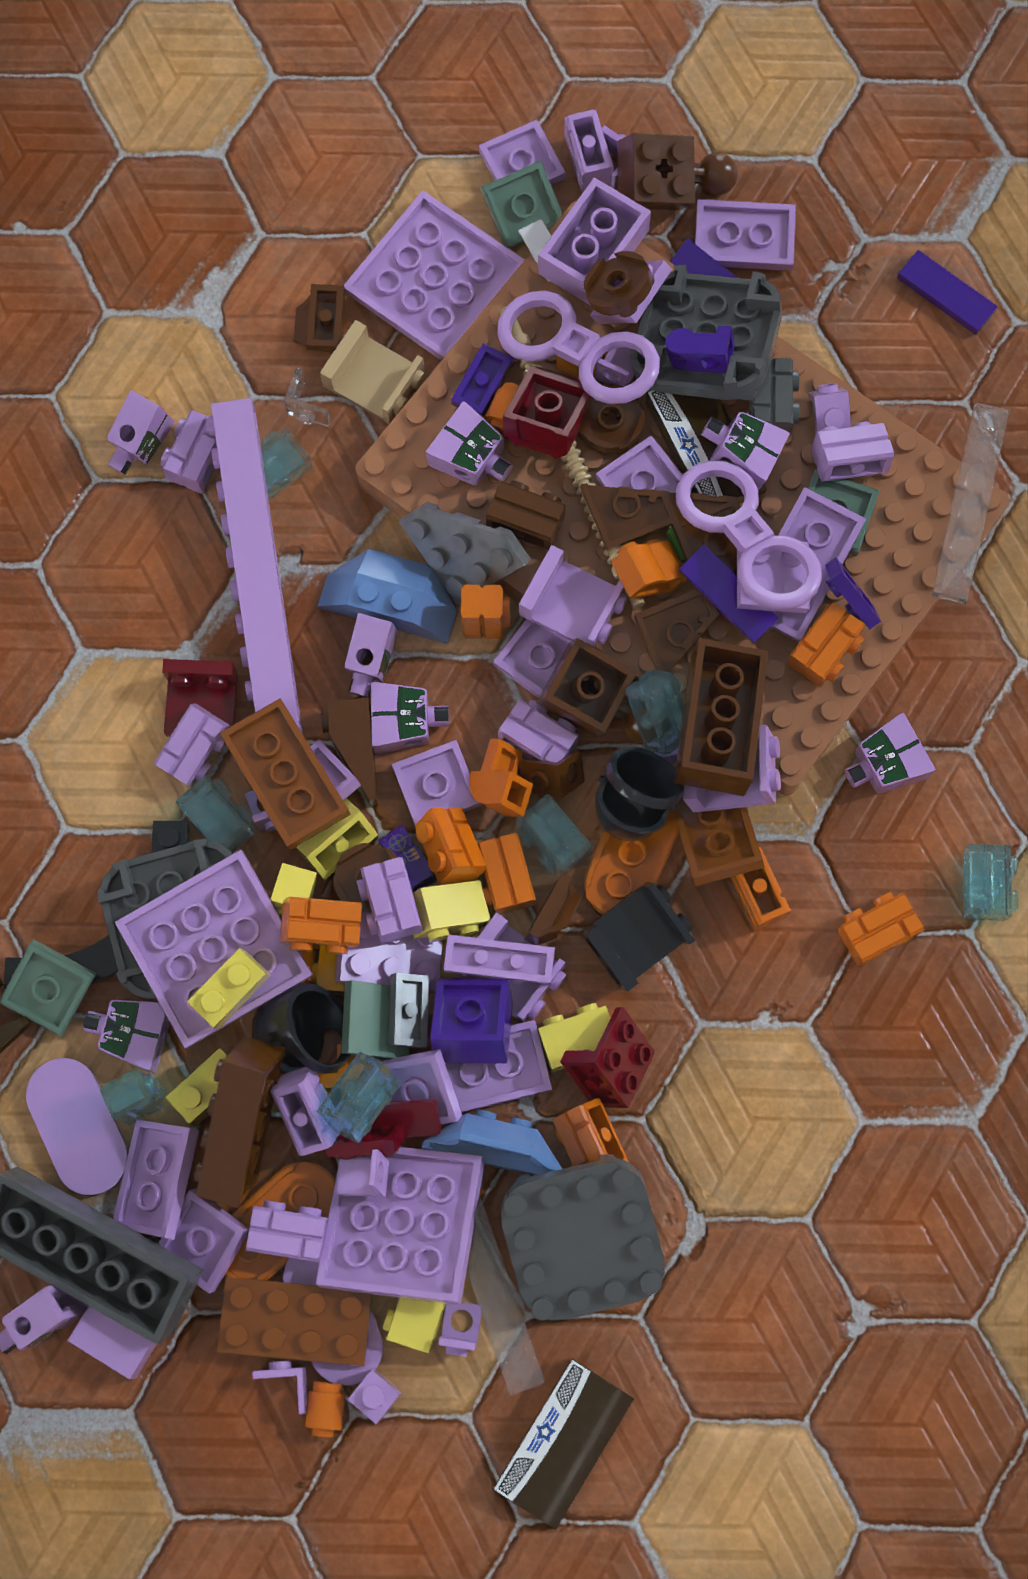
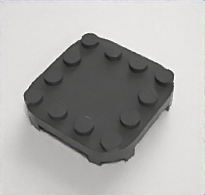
(701, 306)
(140, 881)
(582, 1239)

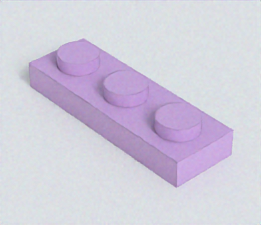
(499, 959)

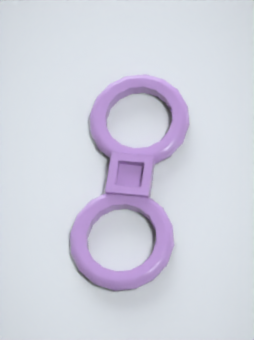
(578, 347)
(749, 535)

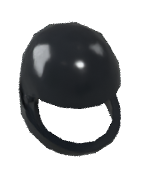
(636, 794)
(298, 1023)

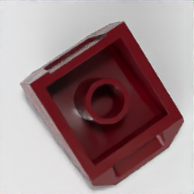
(546, 412)

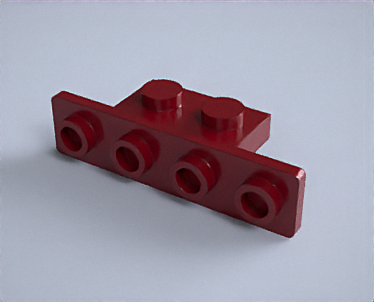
(391, 1128)

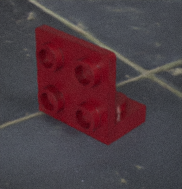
(199, 682)
(615, 1065)

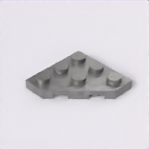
(462, 548)

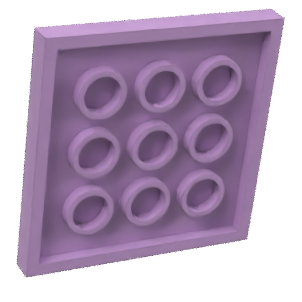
(432, 275)
(197, 929)
(414, 1237)

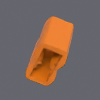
(648, 568)

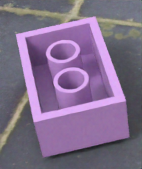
(592, 230)

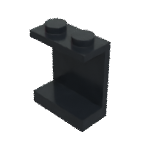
(637, 934)

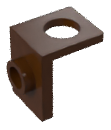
(552, 776)

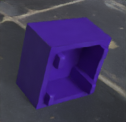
(472, 1020)

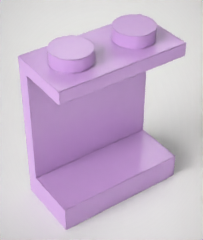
(571, 600)
(762, 789)
(525, 995)

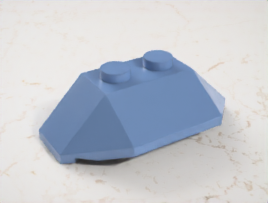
(391, 591)
(502, 1144)

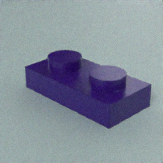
(483, 379)
(843, 584)

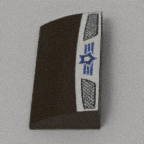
(681, 424)
(563, 1444)

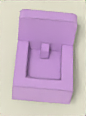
(830, 407)

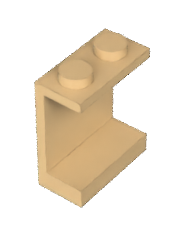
(371, 374)

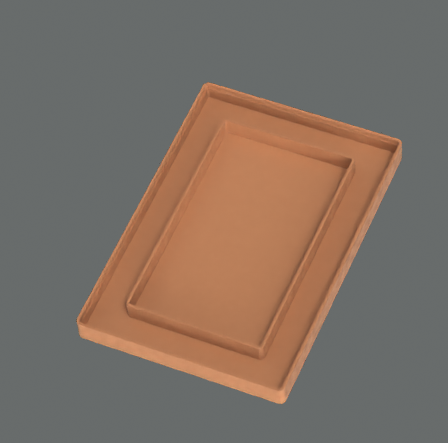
(892, 566)

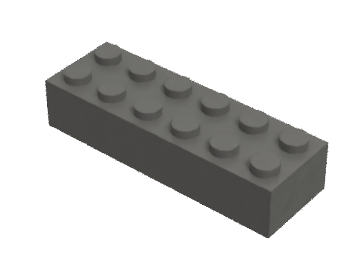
(93, 1256)

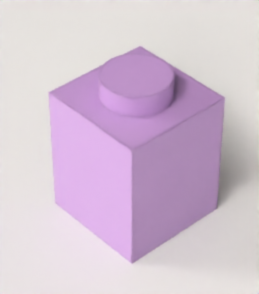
(375, 1396)

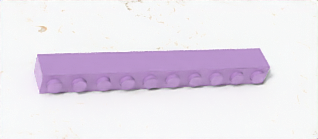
(253, 556)

